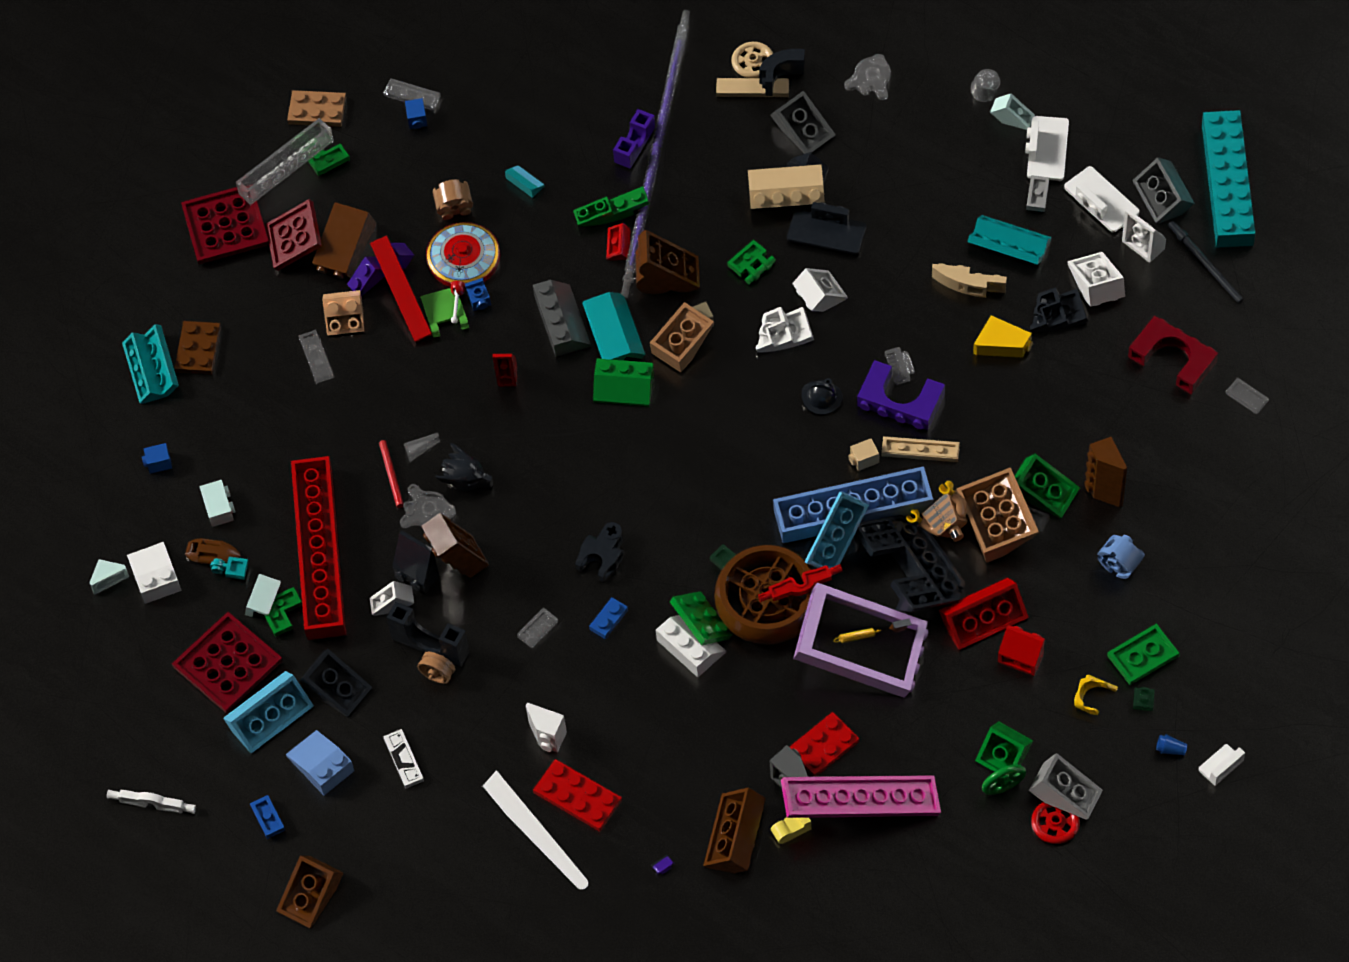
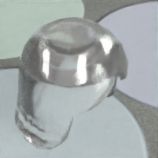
(985, 85)

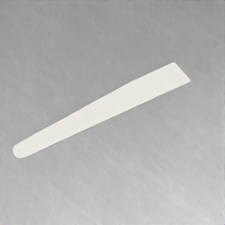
(527, 822)

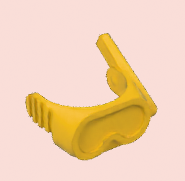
(1085, 685)

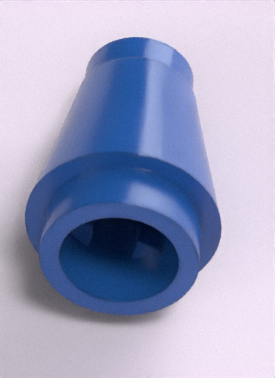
(1170, 745)

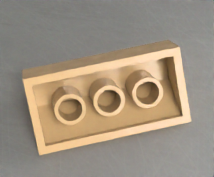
(786, 186)

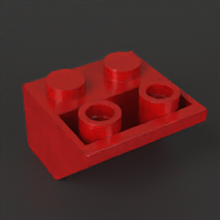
(1021, 650)

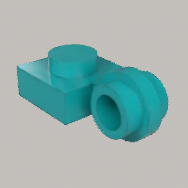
(234, 568)

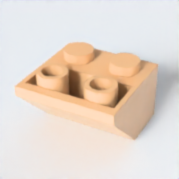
(343, 312)

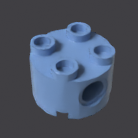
(1120, 555)

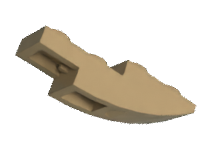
(961, 280)

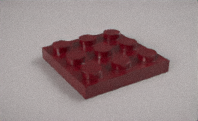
(293, 235)

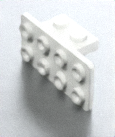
(1047, 147)
(1100, 198)

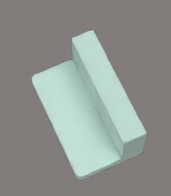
(262, 596)

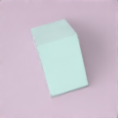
(106, 575)

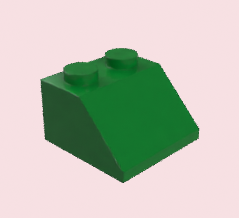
(1003, 747)

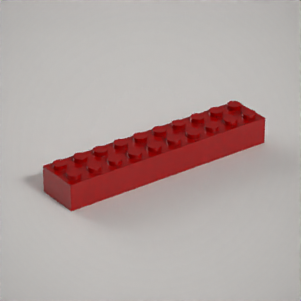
(318, 548)

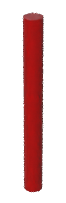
(391, 474)

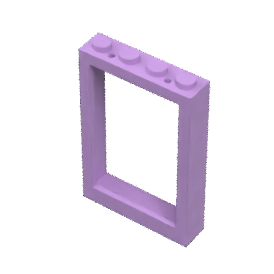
(848, 669)

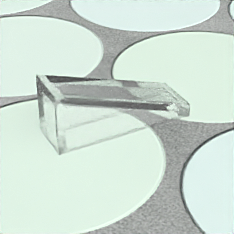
(420, 445)

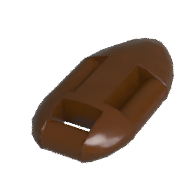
(209, 550)

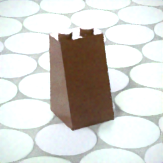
(343, 240)

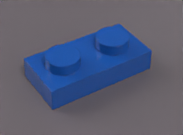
(608, 618)
(267, 816)

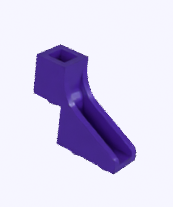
(370, 272)

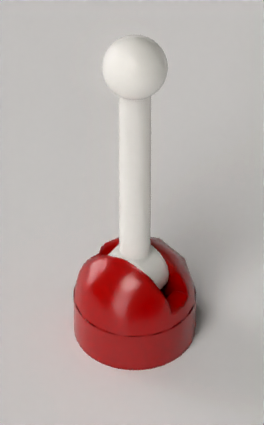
(457, 289)

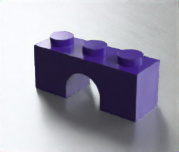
(640, 130)

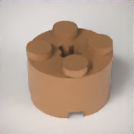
(452, 199)

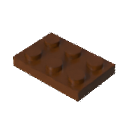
(197, 347)

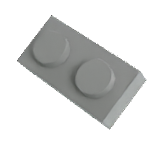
(1037, 193)

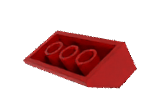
(984, 613)

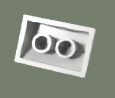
(685, 647)

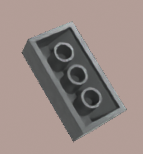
(561, 317)

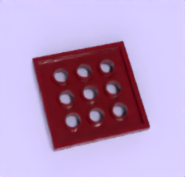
(218, 233)
(227, 674)

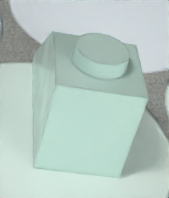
(1012, 112)

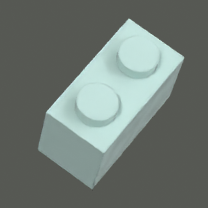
(216, 503)

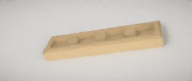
(749, 87)
(920, 449)

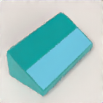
(524, 180)

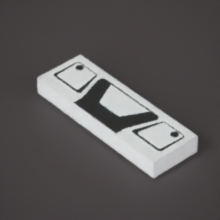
(403, 758)

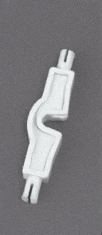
(143, 798)

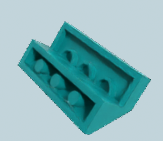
(1009, 239)
(613, 327)
(150, 364)

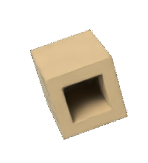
(864, 454)

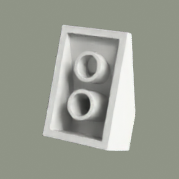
(1142, 237)
(1097, 279)
(154, 572)

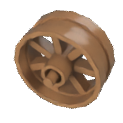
(436, 667)

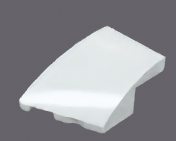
(784, 330)

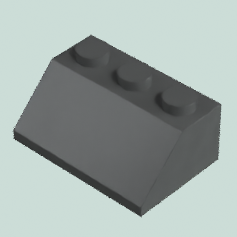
(1163, 190)

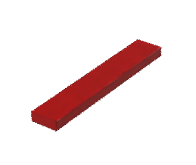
(401, 289)

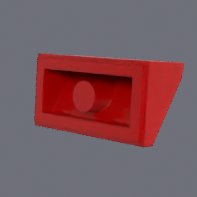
(618, 242)

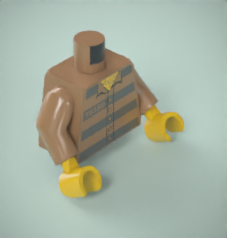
(945, 516)

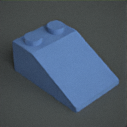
(321, 762)

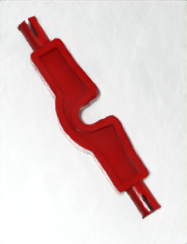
(790, 587)

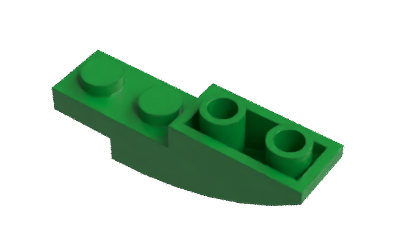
(615, 209)

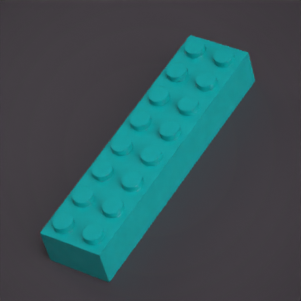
(1228, 179)

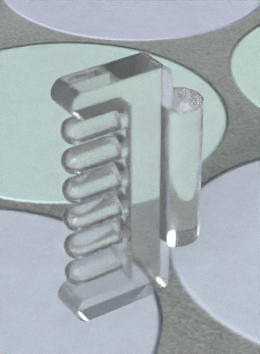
(902, 362)

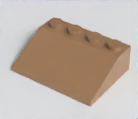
(998, 514)

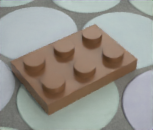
(310, 105)

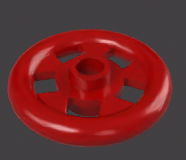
(1042, 830)

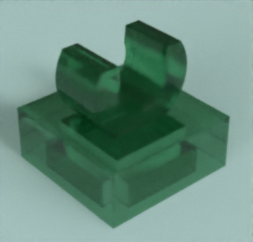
(721, 556)
(1143, 698)

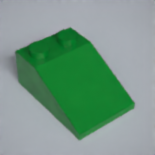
(1045, 486)

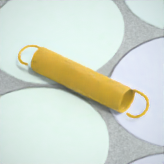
(857, 635)

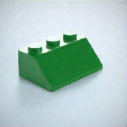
(623, 382)

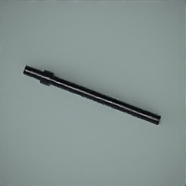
(1184, 238)

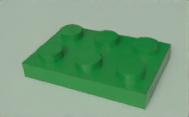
(701, 618)
(1143, 654)

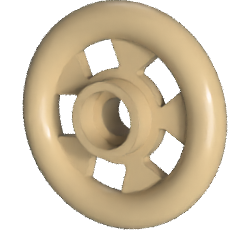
(748, 47)

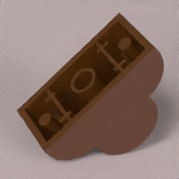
(664, 266)

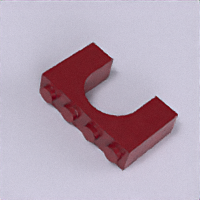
(1161, 334)

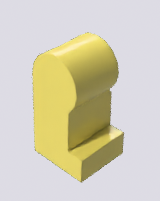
(790, 828)

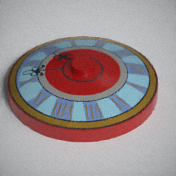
(462, 253)

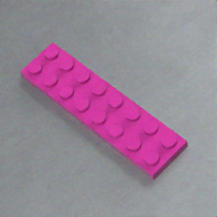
(860, 796)

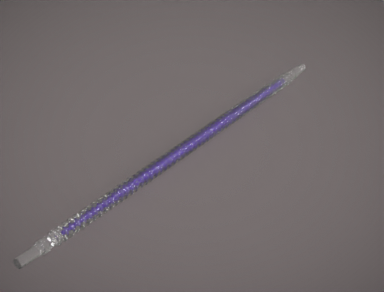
(656, 148)

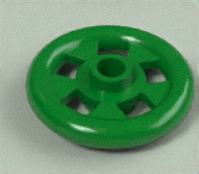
(1004, 779)

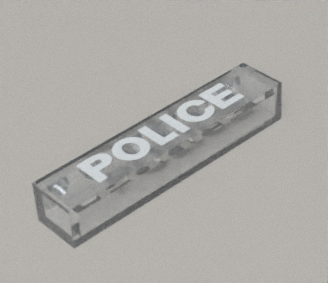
(284, 161)

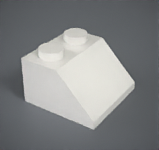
(819, 289)
(547, 727)

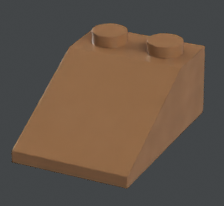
(681, 337)

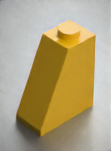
(1002, 339)

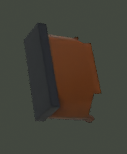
(900, 625)

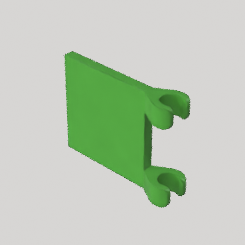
(440, 309)

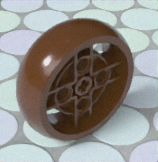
(736, 578)

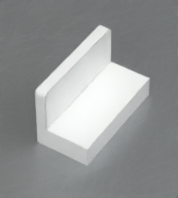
(1221, 763)

